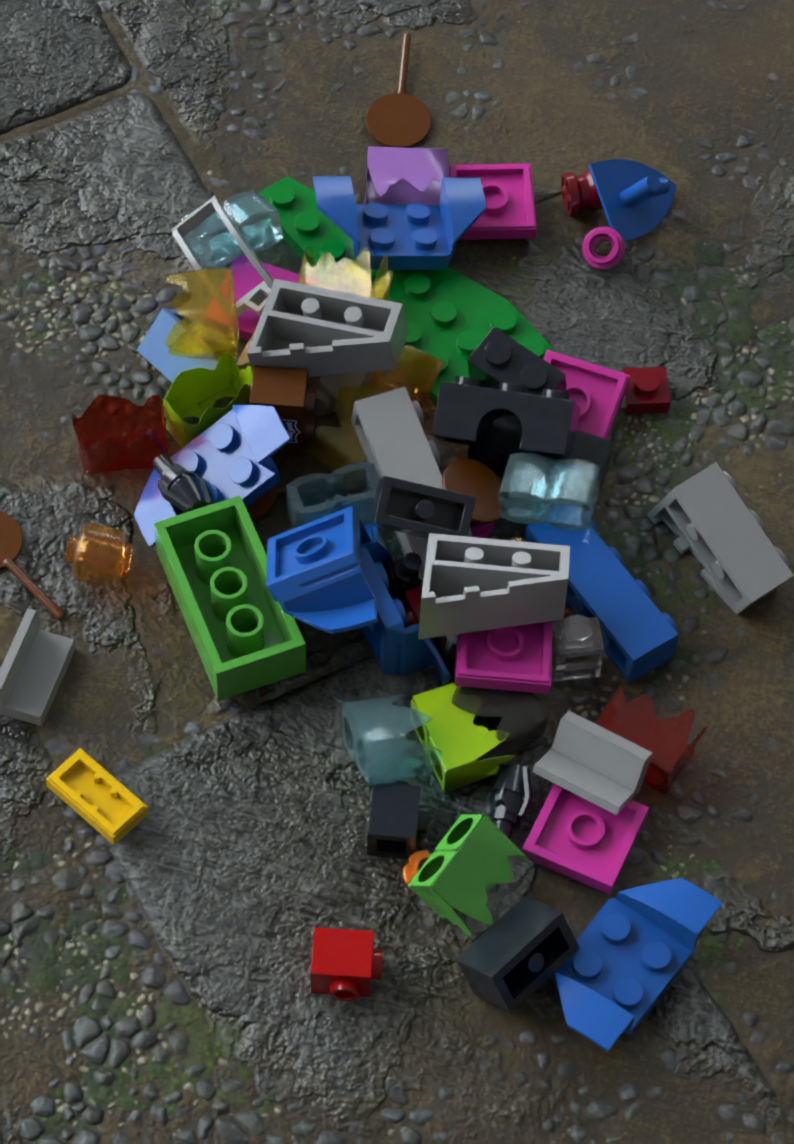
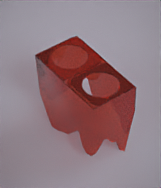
(107, 420)
(664, 737)

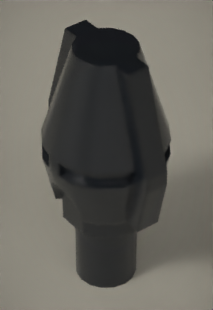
(180, 485)
(403, 574)
(509, 796)

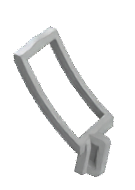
(253, 300)

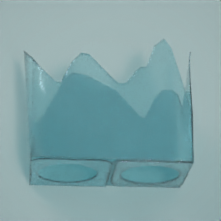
(382, 748)

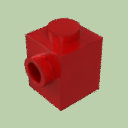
(344, 963)

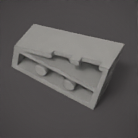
(327, 331)
(723, 537)
(490, 584)

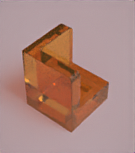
(414, 371)

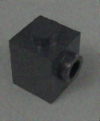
(395, 820)

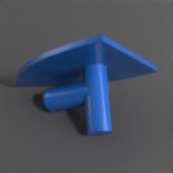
(632, 195)

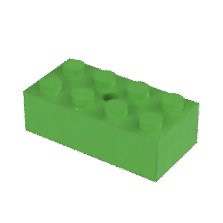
(223, 595)

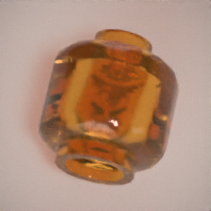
(99, 555)

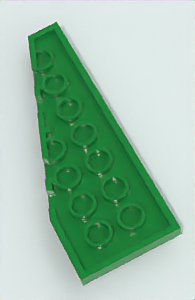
(441, 307)

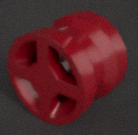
(579, 192)

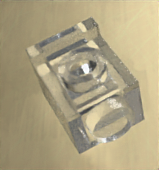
(574, 638)

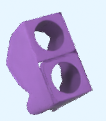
(405, 175)

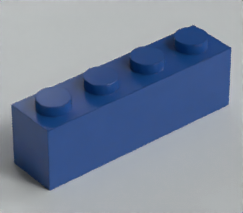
(600, 586)

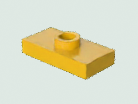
(97, 796)

